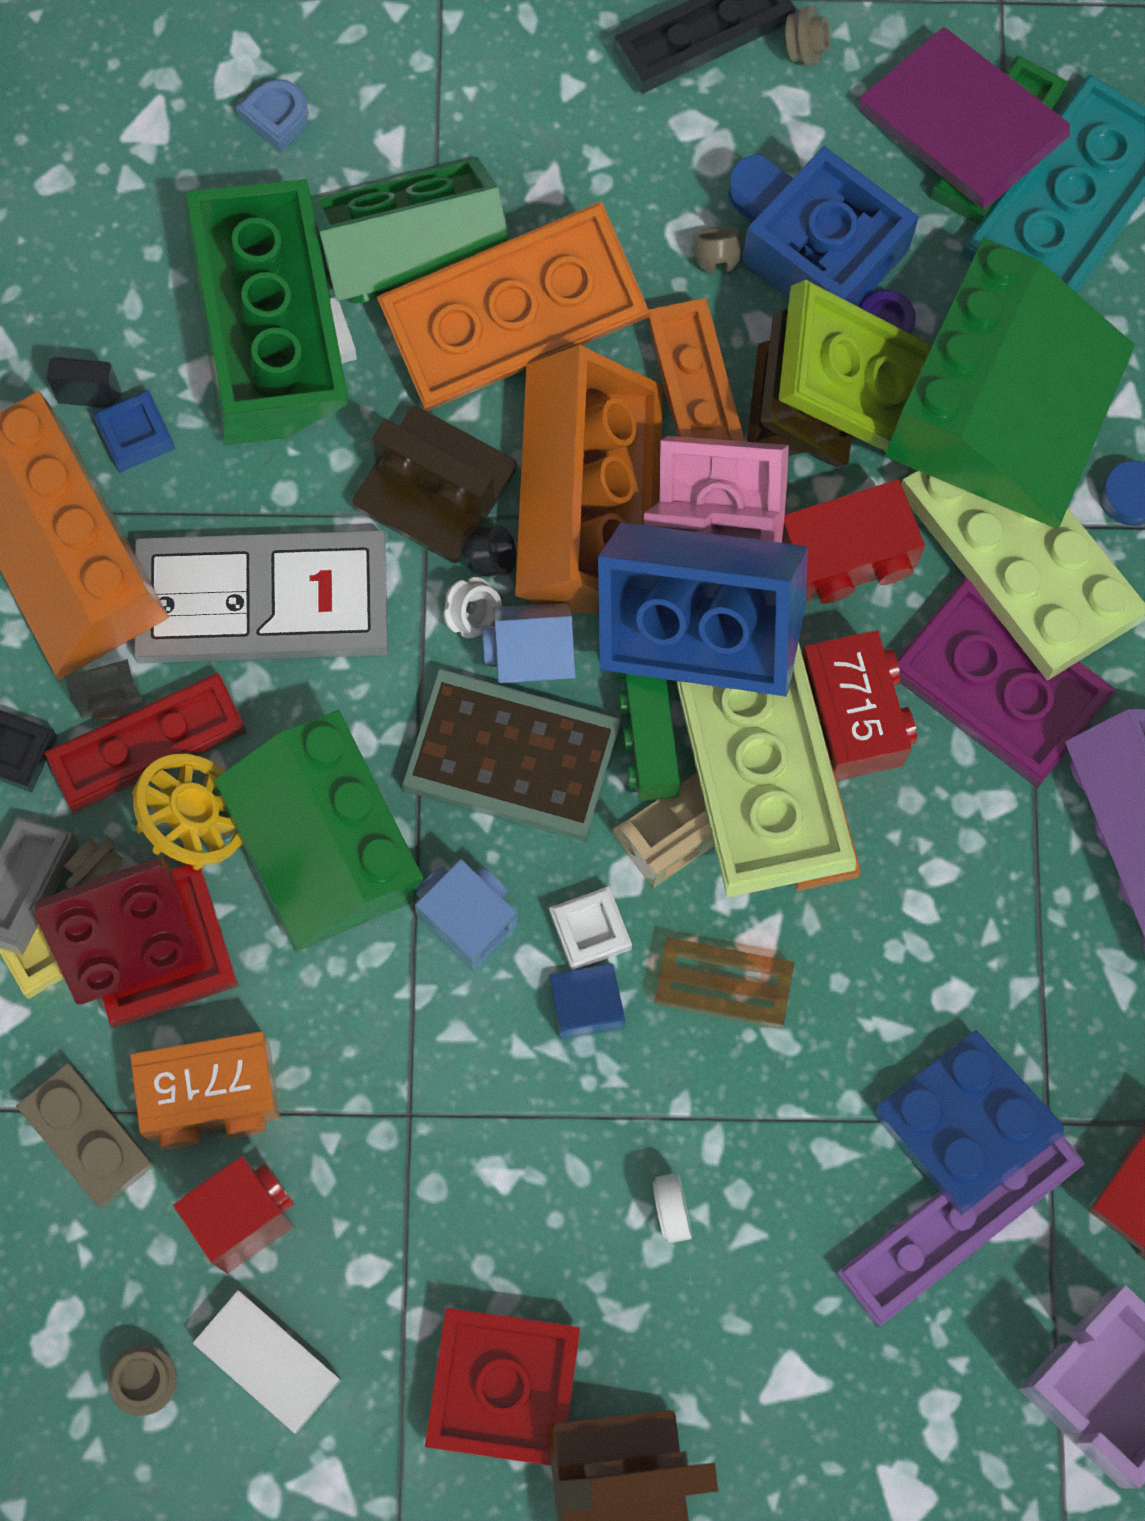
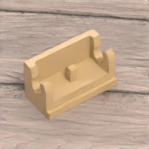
(667, 833)

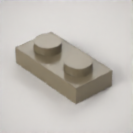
(85, 1136)

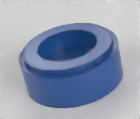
(1125, 493)

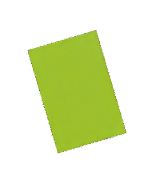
(847, 364)

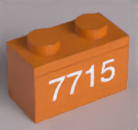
(205, 1090)

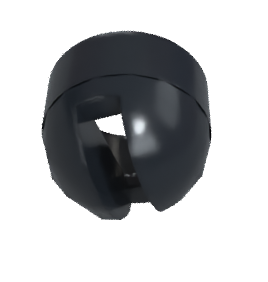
(490, 551)

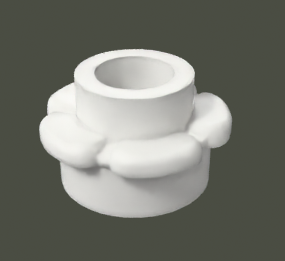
(481, 612)

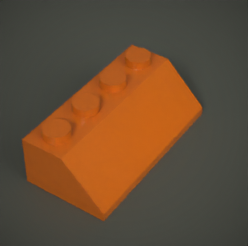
(584, 470)
(65, 545)

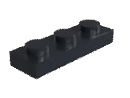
(694, 36)

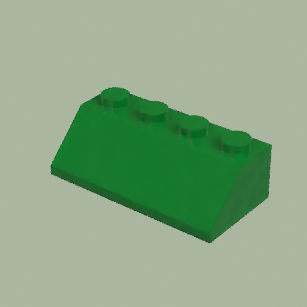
(264, 309)

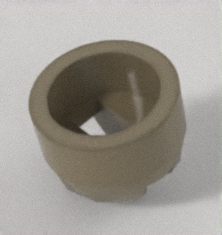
(716, 247)

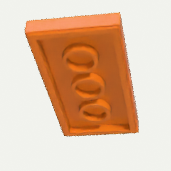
(513, 306)

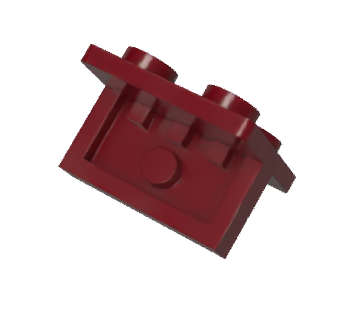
(118, 930)

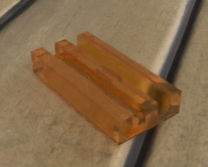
(721, 1007)

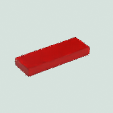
(121, 750)

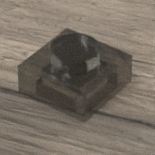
(104, 690)

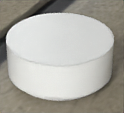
(672, 1208)

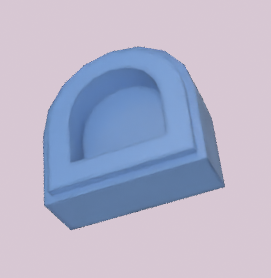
(275, 112)

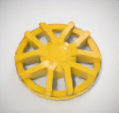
(186, 808)

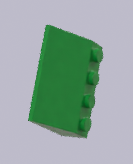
(1013, 387)

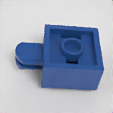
(819, 225)

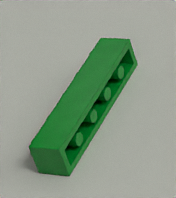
(649, 737)

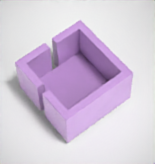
(1100, 1386)

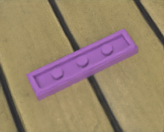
(940, 1238)

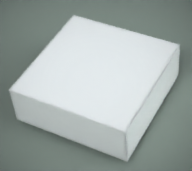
(590, 928)

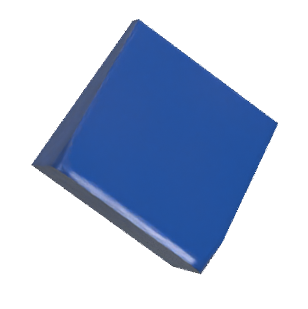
(587, 1001)

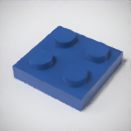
(969, 1122)

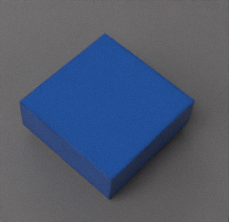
(134, 431)

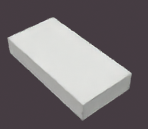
(267, 1362)

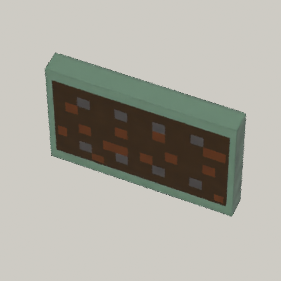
(512, 755)

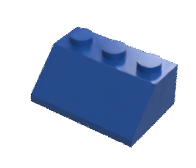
(701, 607)

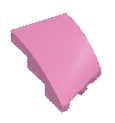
(722, 488)

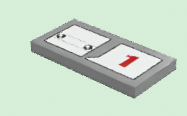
(266, 596)

